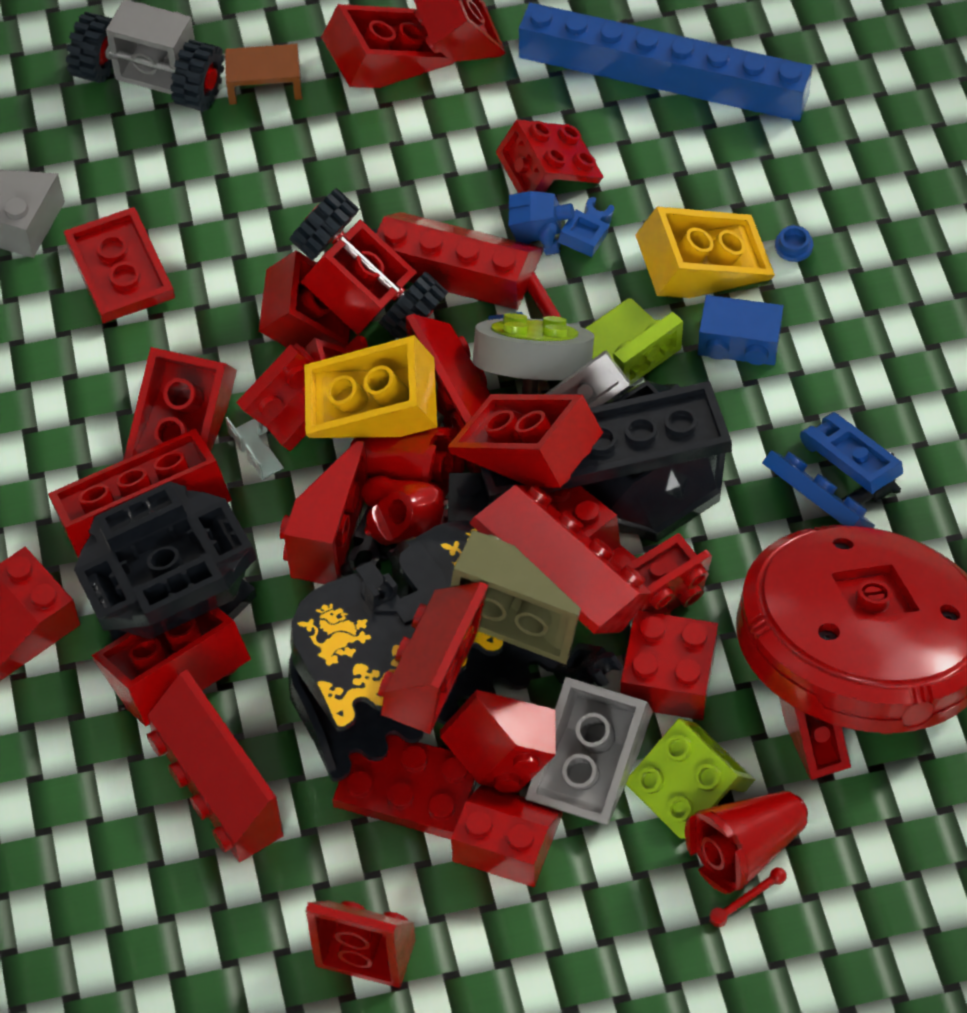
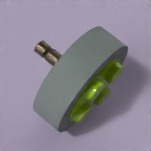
(531, 348)

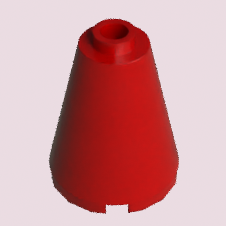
(414, 457)
(743, 837)

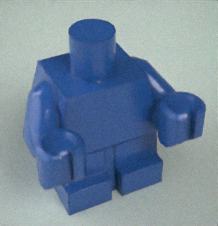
(538, 218)

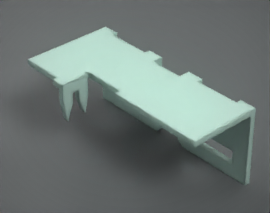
(257, 452)

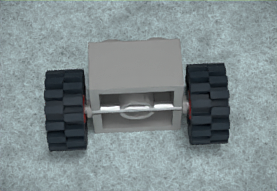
(147, 50)

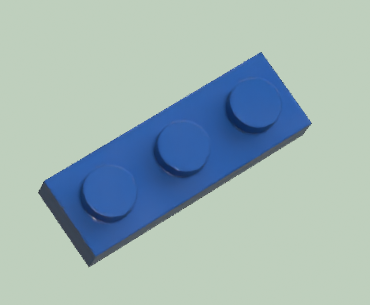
(817, 489)

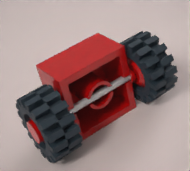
(361, 270)

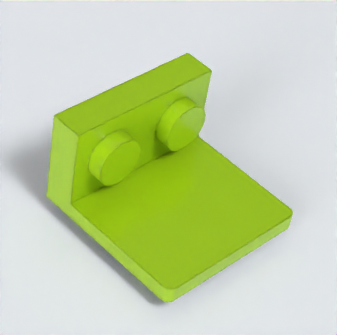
(636, 338)
(686, 775)

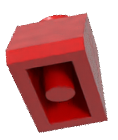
(816, 741)

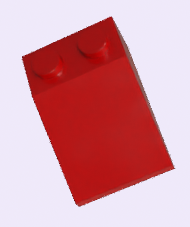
(379, 45)
(178, 396)
(529, 437)
(325, 519)
(32, 611)
(360, 941)

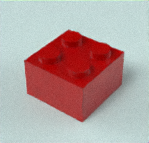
(670, 663)

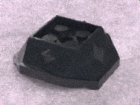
(660, 498)
(163, 560)

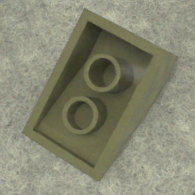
(520, 598)

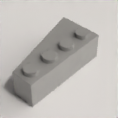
(27, 209)

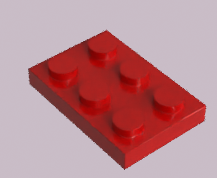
(119, 265)
(410, 787)

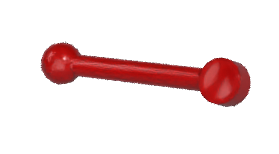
(719, 915)

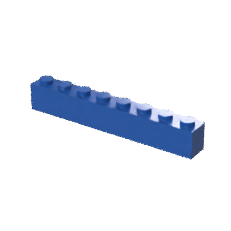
(665, 61)

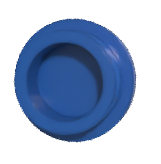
(794, 244)

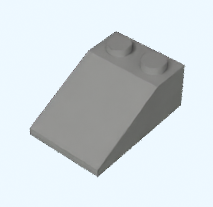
(595, 751)

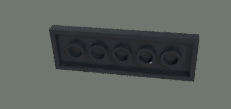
(643, 436)

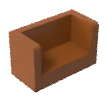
(262, 66)

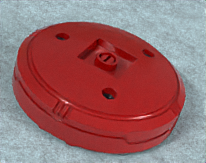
(858, 628)

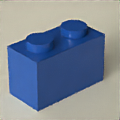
(740, 330)

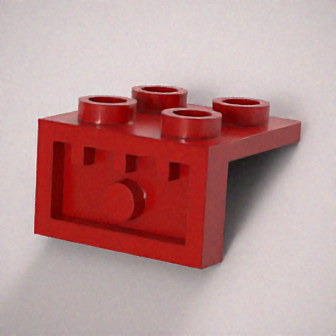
(541, 152)

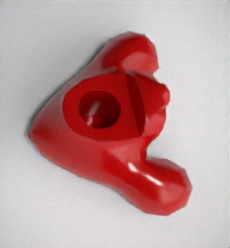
(401, 508)

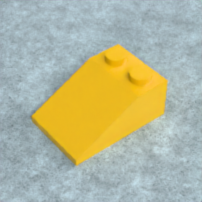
(701, 252)
(372, 392)

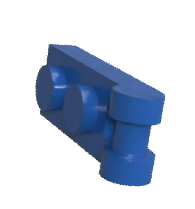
(852, 452)

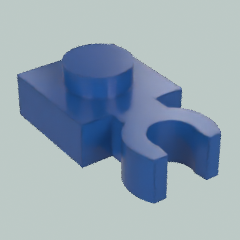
(587, 229)

